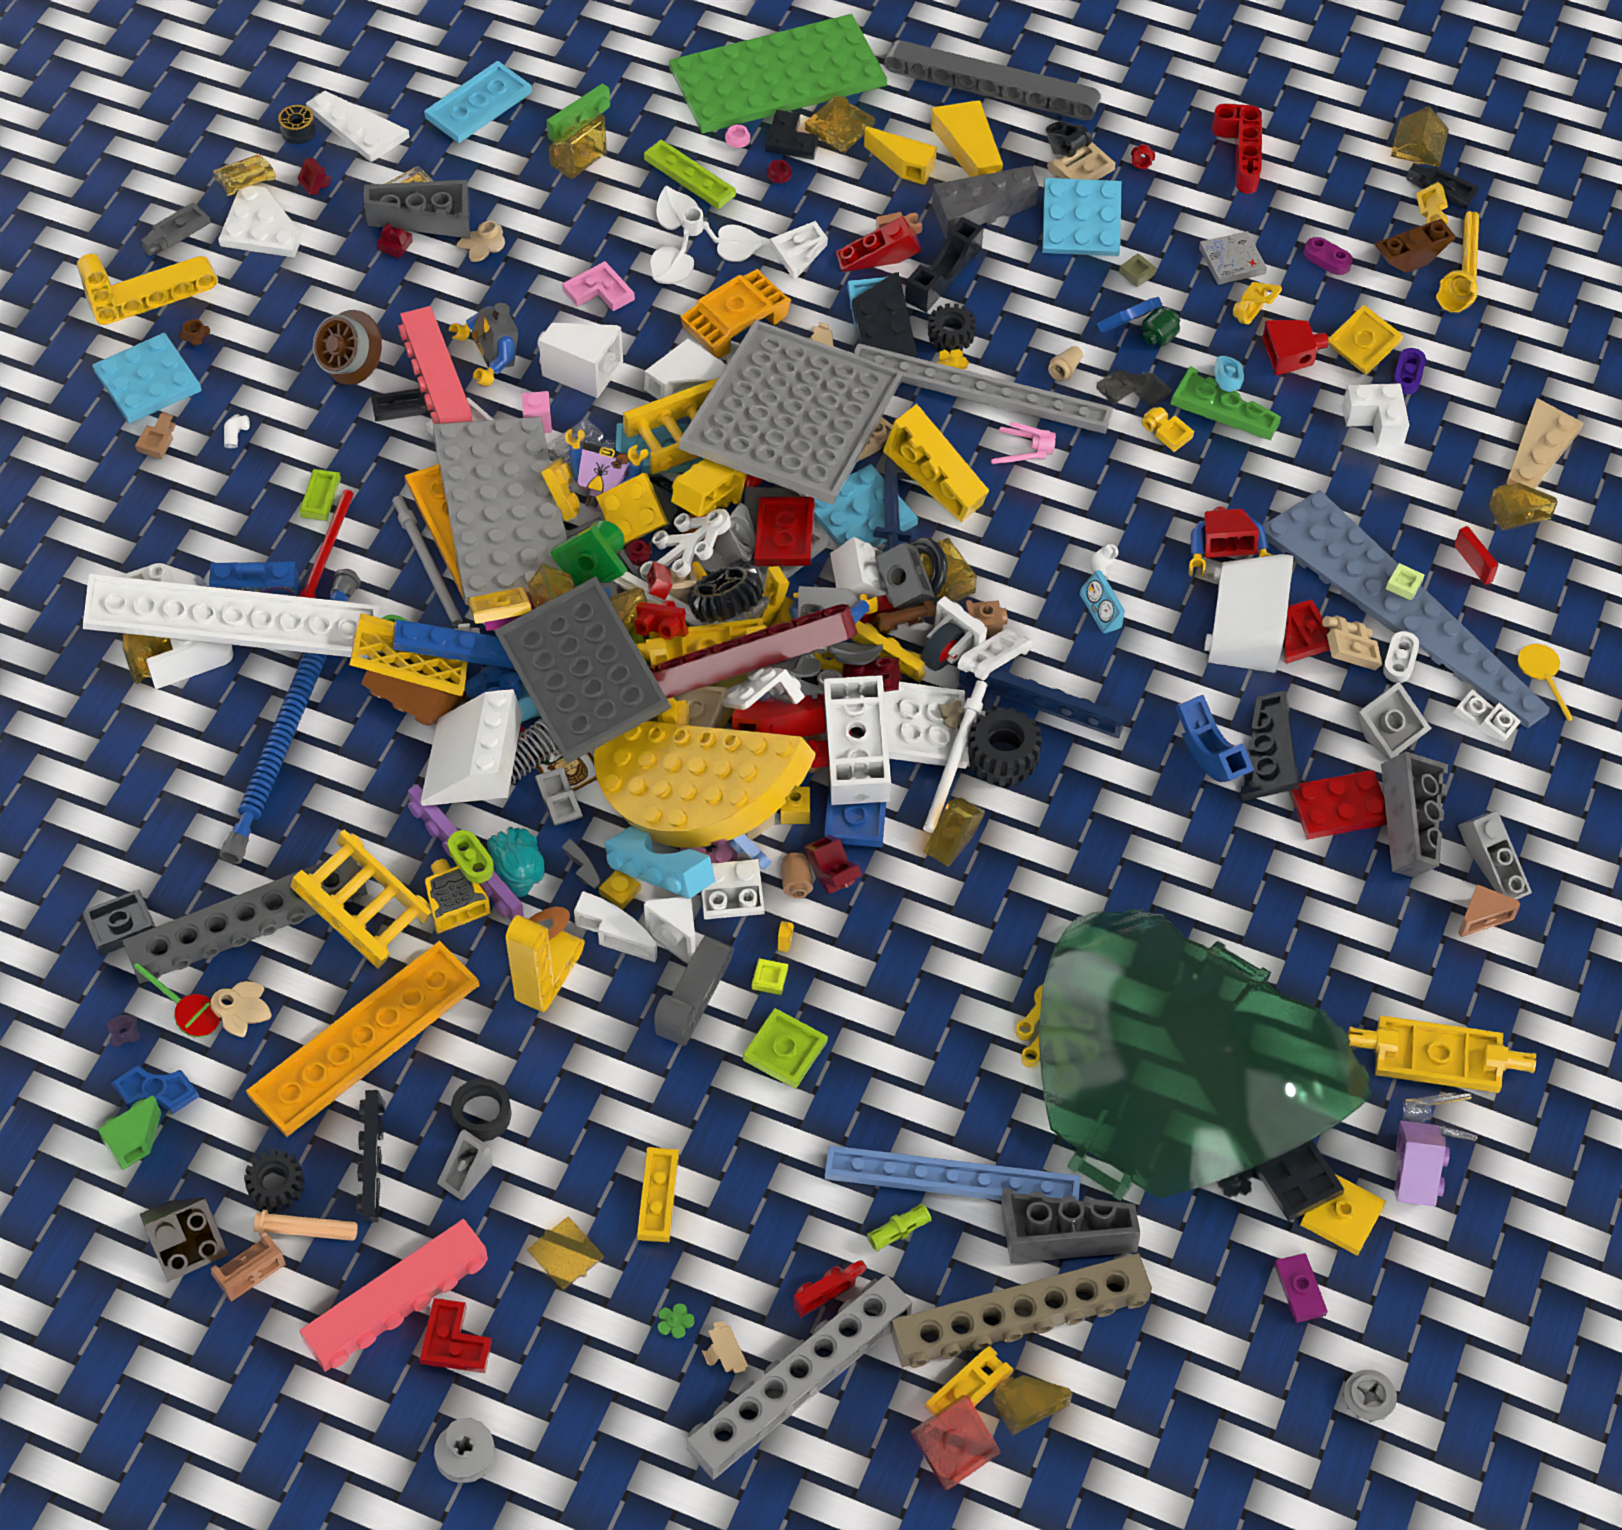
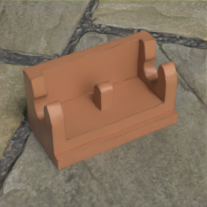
(249, 1267)

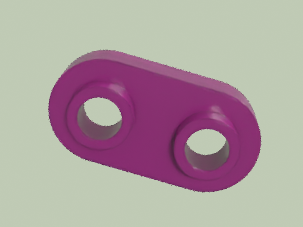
(1328, 256)

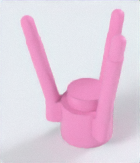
(1042, 441)

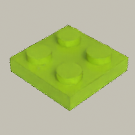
(785, 1048)

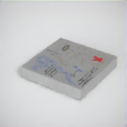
(1232, 257)

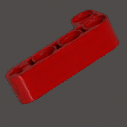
(1245, 125)

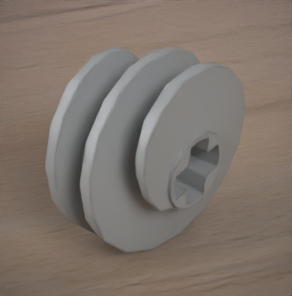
(470, 1465)

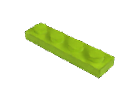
(689, 174)

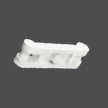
(994, 653)

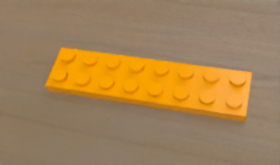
(362, 1038)

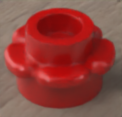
(1139, 161)

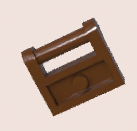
(913, 616)

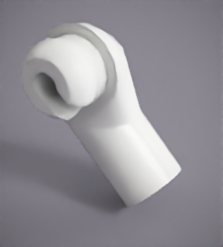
(232, 428)
(1104, 558)

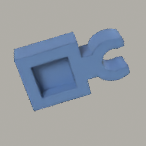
(743, 843)

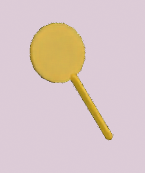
(1542, 663)

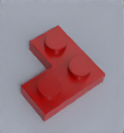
(445, 1343)

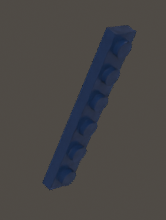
(1050, 701)

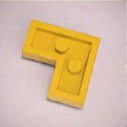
(558, 479)

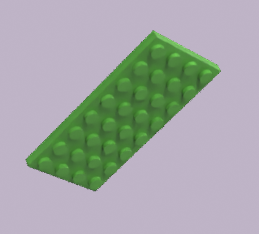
(777, 73)

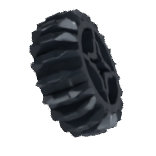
(725, 593)

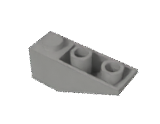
(1494, 854)

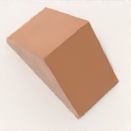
(1487, 910)

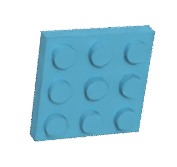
(1082, 217)
(146, 378)
(860, 509)

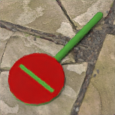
(192, 1013)

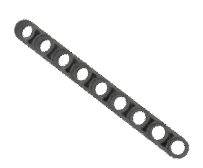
(992, 80)

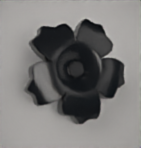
(1236, 1184)

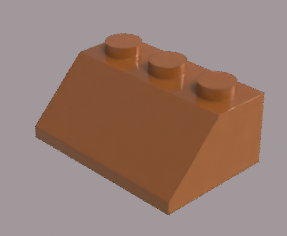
(421, 701)

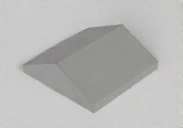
(1392, 721)

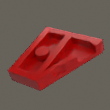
(1304, 632)

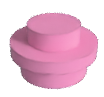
(737, 136)

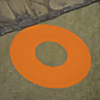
(559, 916)

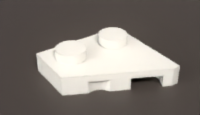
(799, 247)

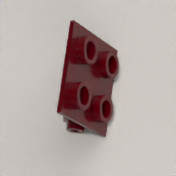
(884, 667)

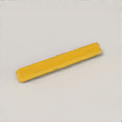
(1470, 243)

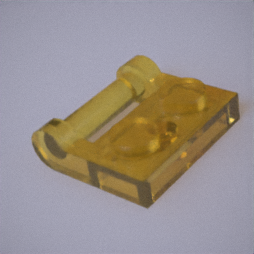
(244, 174)

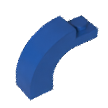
(1208, 746)

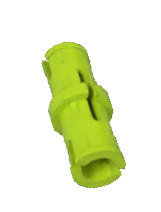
(899, 1227)

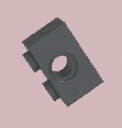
(916, 585)

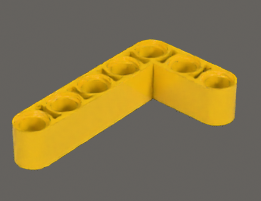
(144, 292)
(538, 963)

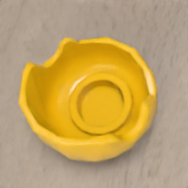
(1457, 291)

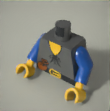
(495, 338)

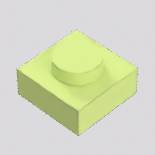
(1405, 581)

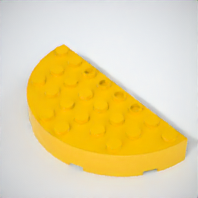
(699, 781)

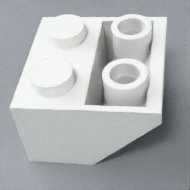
(856, 568)
(735, 890)

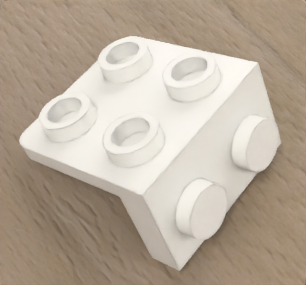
(775, 681)

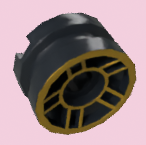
(297, 124)

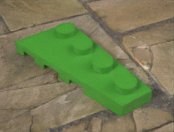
(1209, 400)

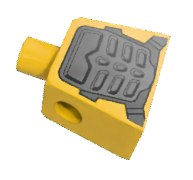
(454, 897)

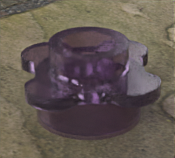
(123, 1022)

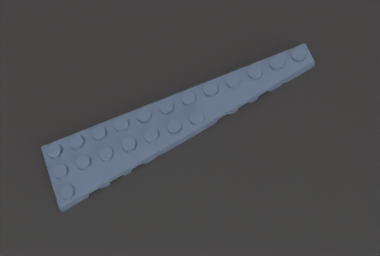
(1355, 564)

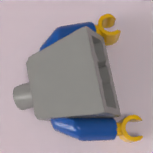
(830, 597)

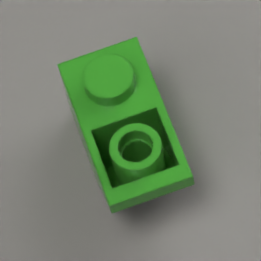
(132, 1133)

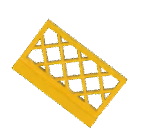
(377, 635)

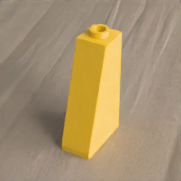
(967, 137)

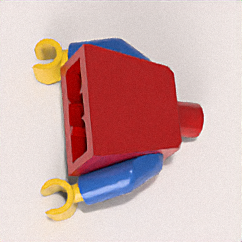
(1226, 534)

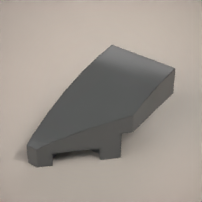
(586, 873)

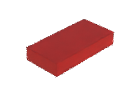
(1476, 555)

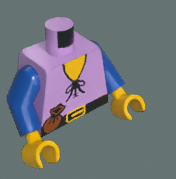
(600, 468)

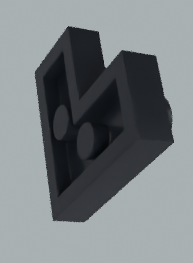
(786, 140)

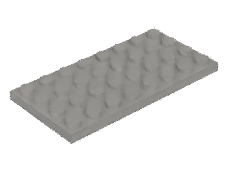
(498, 502)

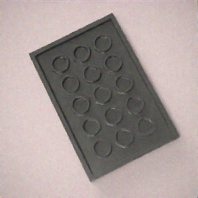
(582, 669)

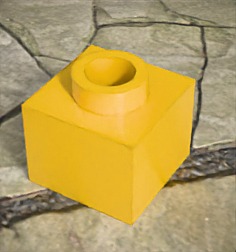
(797, 807)

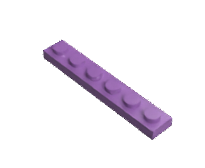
(439, 825)

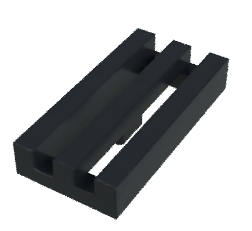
(400, 407)

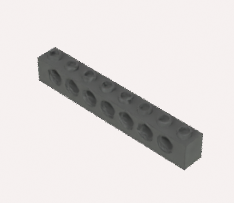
(229, 916)

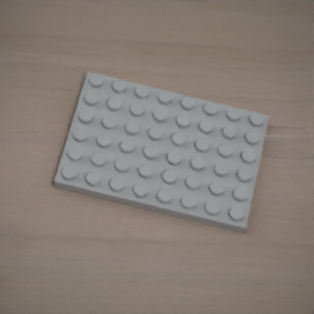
(792, 411)

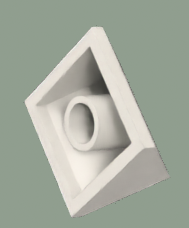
(672, 925)

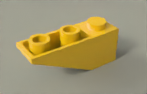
(904, 156)

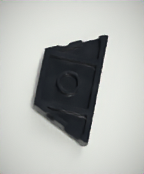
(884, 317)

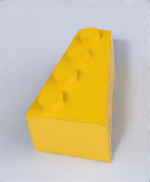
(934, 464)

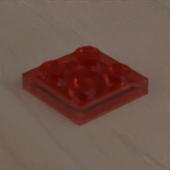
(955, 1442)

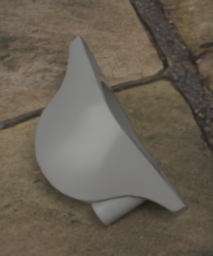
(739, 539)

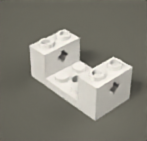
(857, 765)

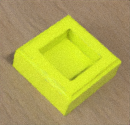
(769, 976)

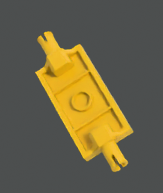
(699, 637)
(1440, 1053)

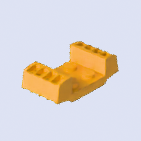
(734, 309)

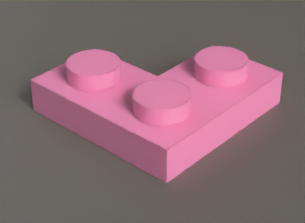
(599, 281)

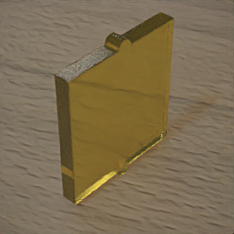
(565, 1253)

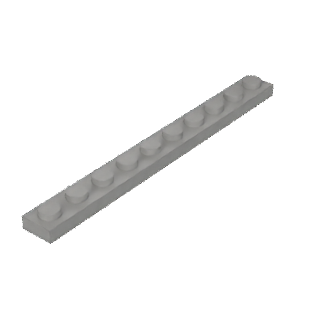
(992, 390)

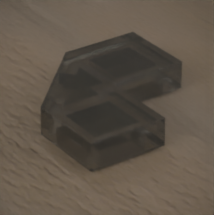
(1146, 387)

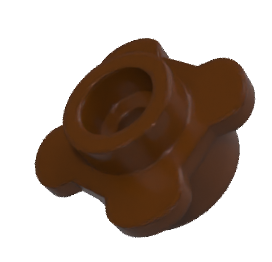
(194, 332)

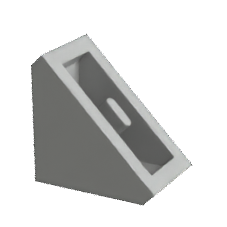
(465, 1165)

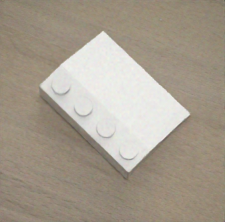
(474, 750)

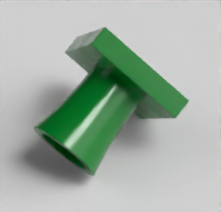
(592, 554)

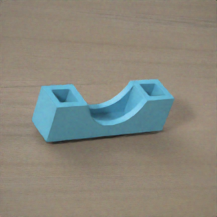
(679, 872)

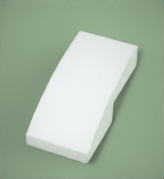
(1490, 720)

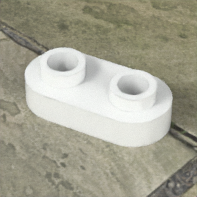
(1399, 658)

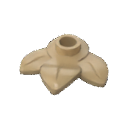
(483, 241)
(245, 1007)

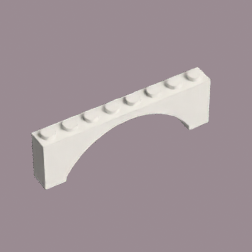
(683, 369)

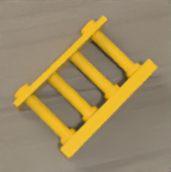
(666, 412)
(354, 926)

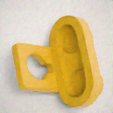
(1253, 301)

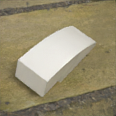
(614, 927)

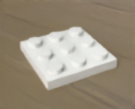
(916, 724)

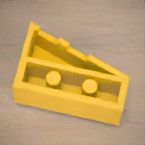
(707, 487)

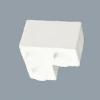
(1378, 407)

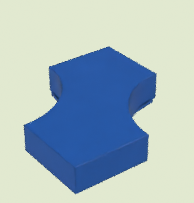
(1129, 314)
(169, 1090)

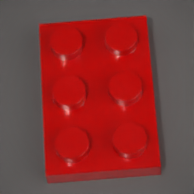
(784, 531)
(1340, 804)

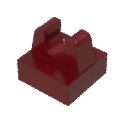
(313, 176)
(394, 241)

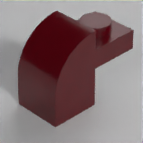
(831, 864)

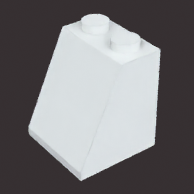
(581, 355)

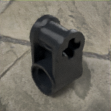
(1067, 138)

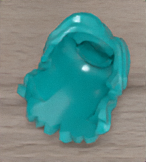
(516, 859)

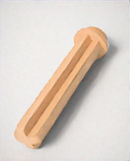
(305, 1226)

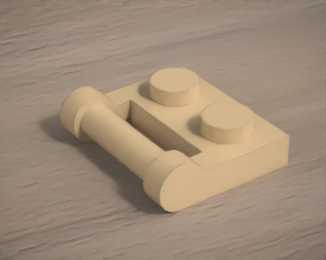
(1091, 167)

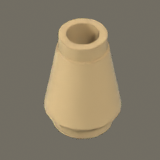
(1064, 364)

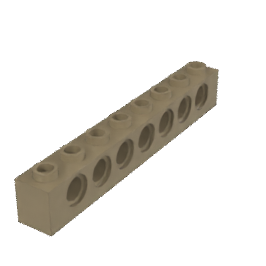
(1125, 1272)

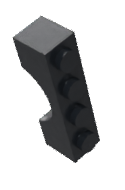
(930, 282)

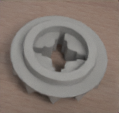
(1363, 1382)

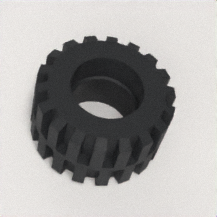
(1004, 765)

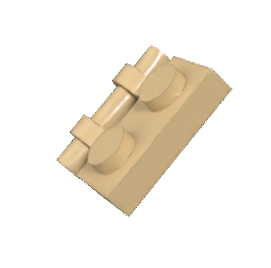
(1352, 642)

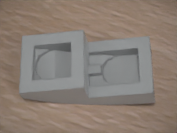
(558, 796)

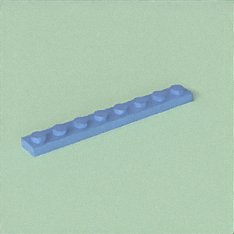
(943, 1175)

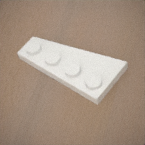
(358, 127)

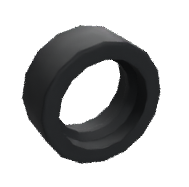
(478, 1088)

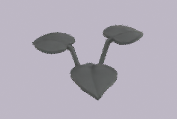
(845, 652)

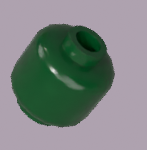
(1160, 326)

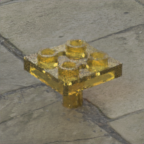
(843, 118)

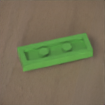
(585, 107)

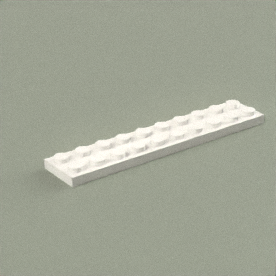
(222, 615)

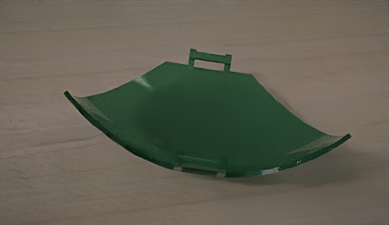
(1181, 1057)

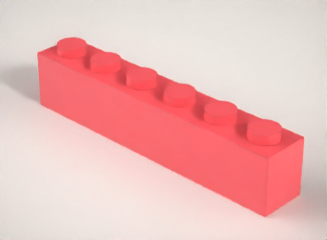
(435, 367)
(394, 1295)

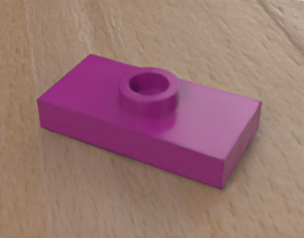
(1300, 1288)

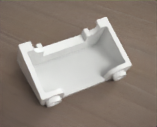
(1250, 612)

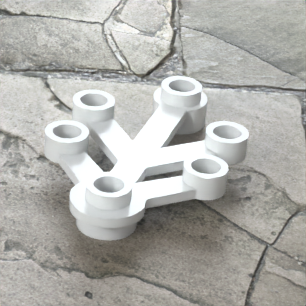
(688, 544)

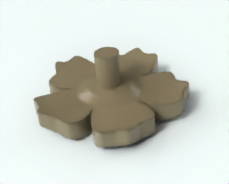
(953, 714)

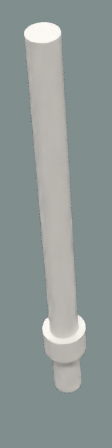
(972, 710)

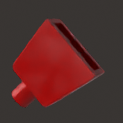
(1291, 344)

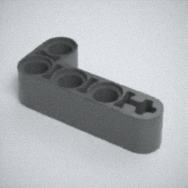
(680, 1013)

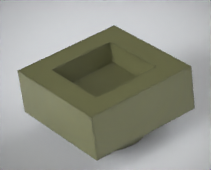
(1137, 270)

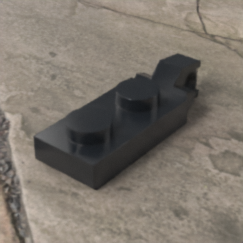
(1455, 189)

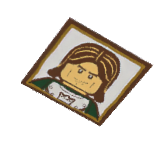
(578, 772)

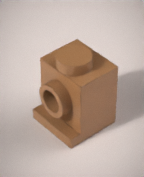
(989, 614)

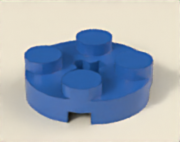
(493, 680)

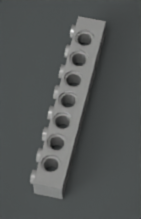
(718, 1455)

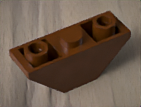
(1417, 246)

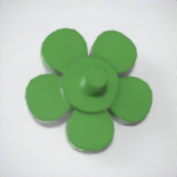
(675, 1321)

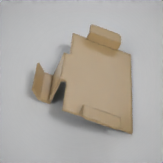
(822, 334)
(725, 1348)

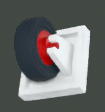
(952, 635)

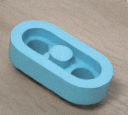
(1228, 373)

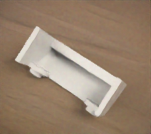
(187, 656)

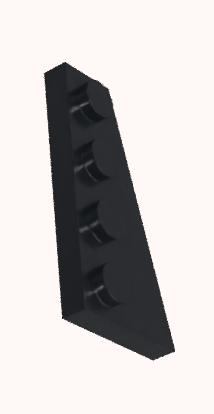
(1271, 749)
(369, 1200)

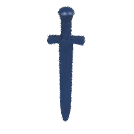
(892, 525)

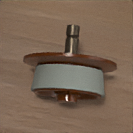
(348, 346)

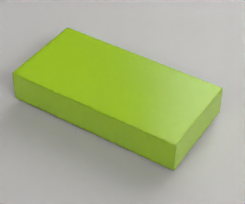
(320, 495)

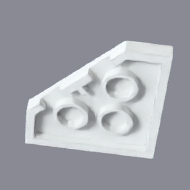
(259, 224)

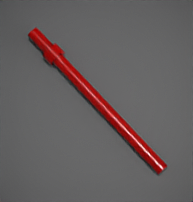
(327, 545)

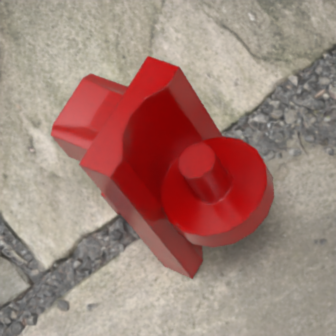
(661, 619)

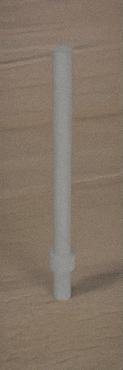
(408, 521)

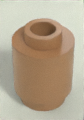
(796, 875)

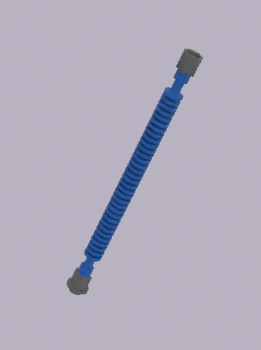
(282, 733)

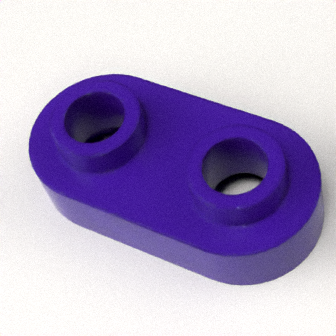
(1410, 370)

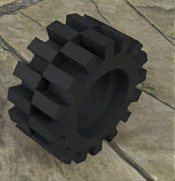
(951, 316)
(267, 1165)

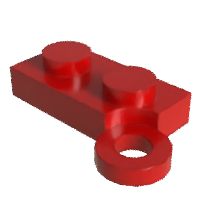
(833, 1284)

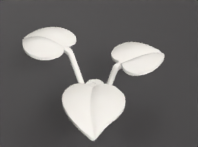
(678, 210)

